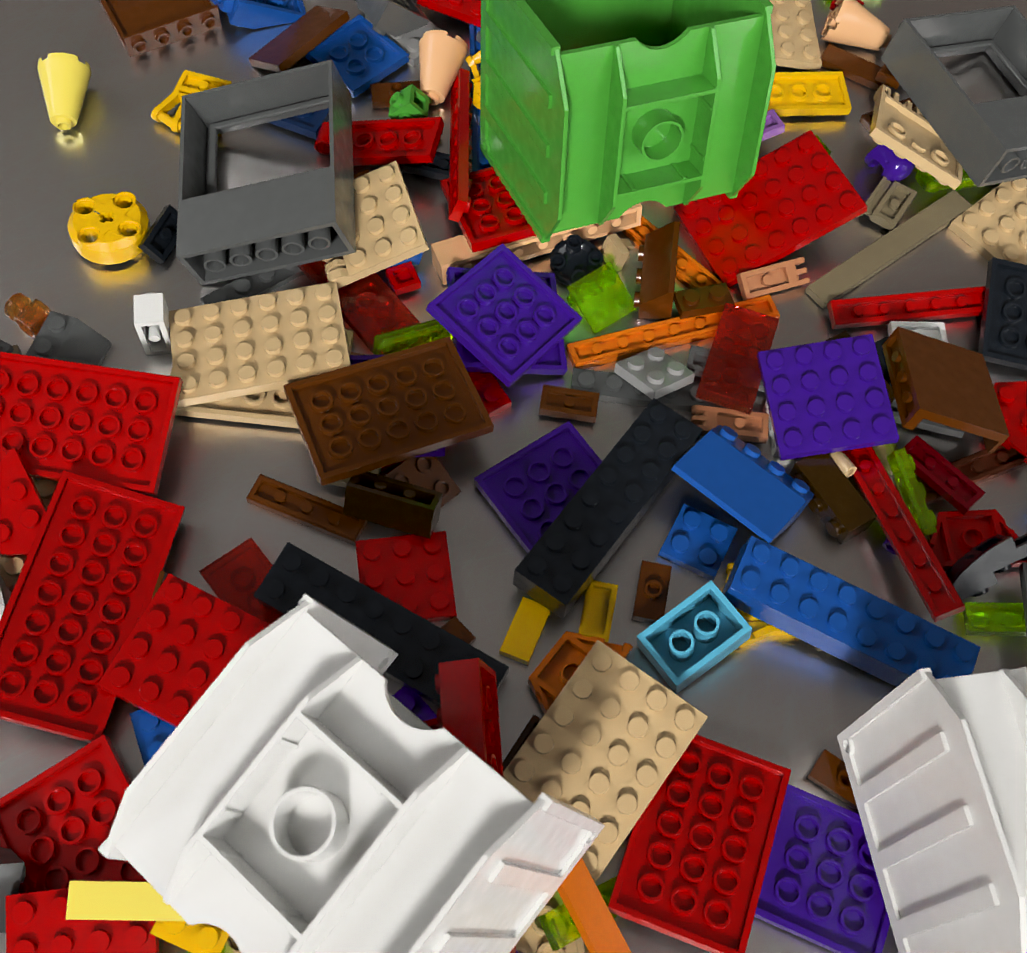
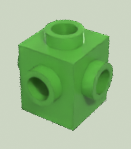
(409, 104)

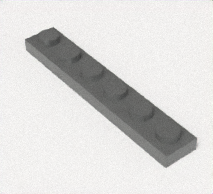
(253, 285)
(617, 390)

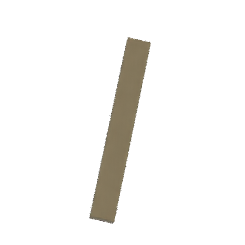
(887, 249)

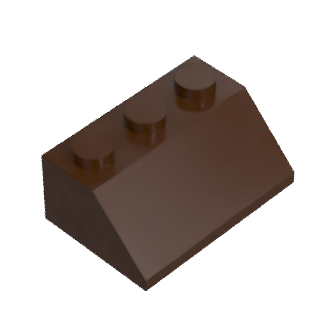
(658, 273)

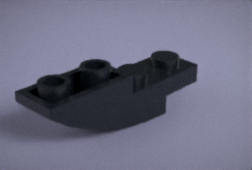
(976, 569)

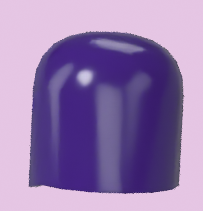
(893, 167)

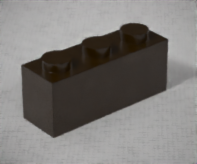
(835, 497)
(393, 503)

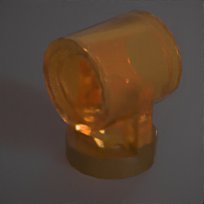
(26, 314)

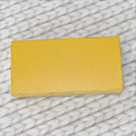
(598, 610)
(525, 631)

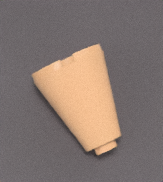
(855, 26)
(439, 63)

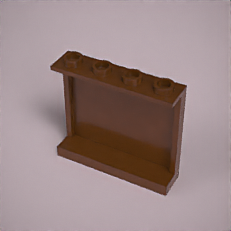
(156, 23)
(943, 386)

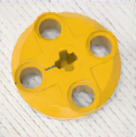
(108, 227)

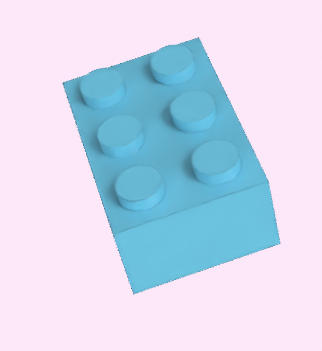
(693, 636)

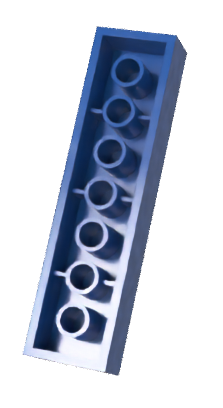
(842, 617)

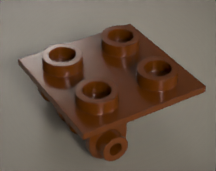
(426, 473)

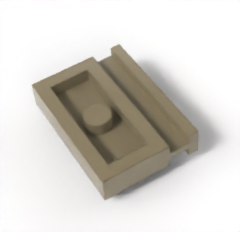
(889, 203)

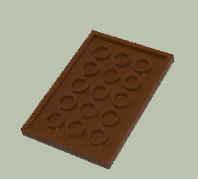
(387, 410)

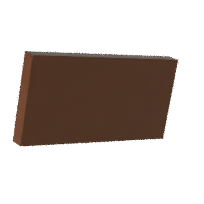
(299, 39)

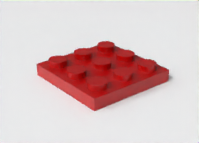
(410, 573)

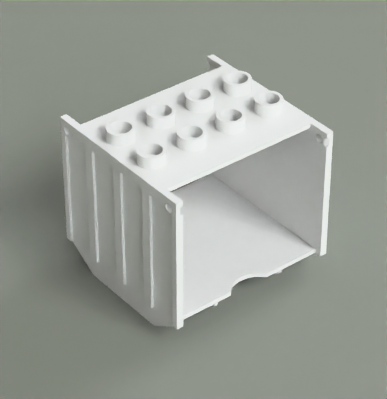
(947, 809)
(332, 816)

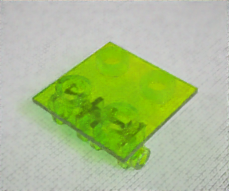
(601, 297)

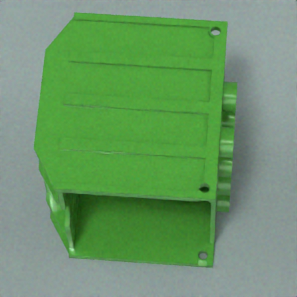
(622, 102)

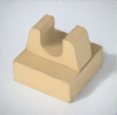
(616, 251)

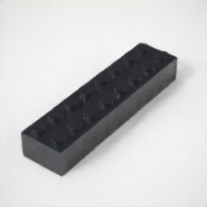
(605, 509)
(415, 639)

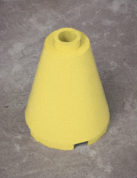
(64, 87)

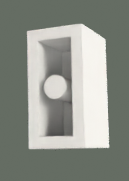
(152, 322)

